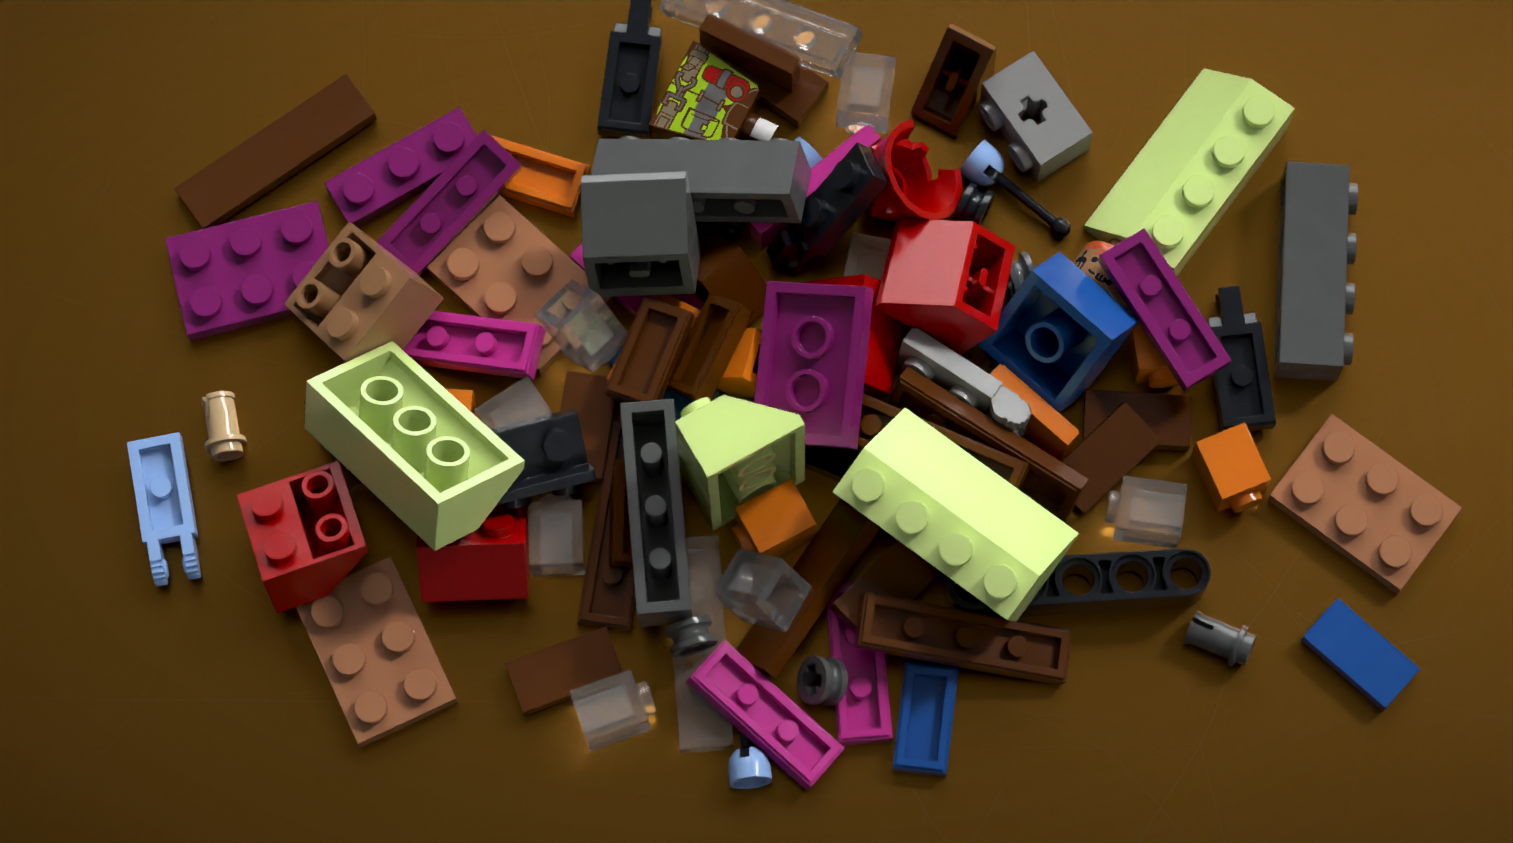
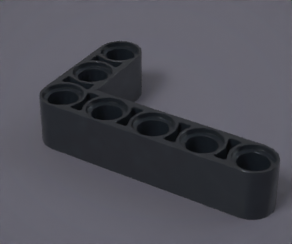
(1106, 593)

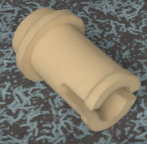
(222, 425)

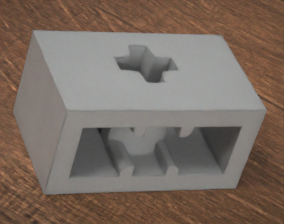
(1032, 90)

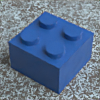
(1059, 331)

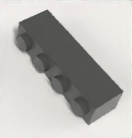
(726, 176)
(1313, 271)
(656, 512)

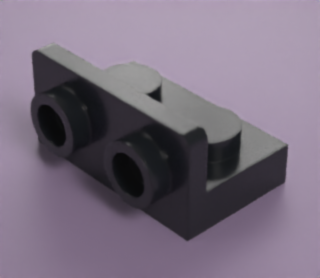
(552, 457)

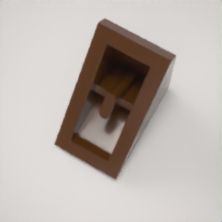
(955, 80)
(729, 273)

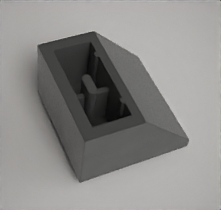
(639, 234)

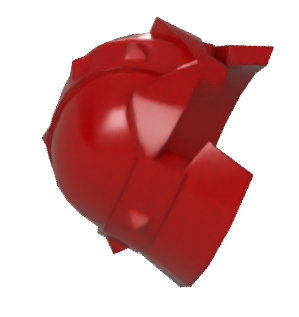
(909, 180)

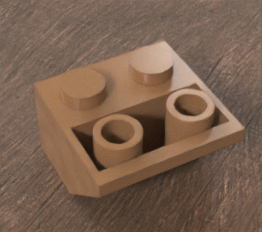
(362, 297)

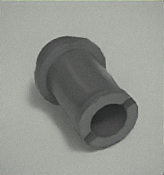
(1220, 638)

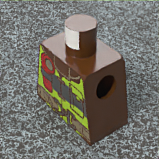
(711, 102)

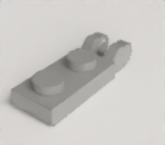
(963, 380)

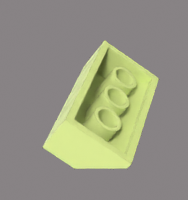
(1194, 165)
(411, 443)
(737, 452)
(956, 514)

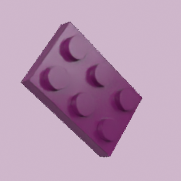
(244, 268)
(816, 357)

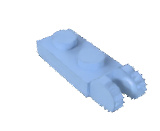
(164, 502)

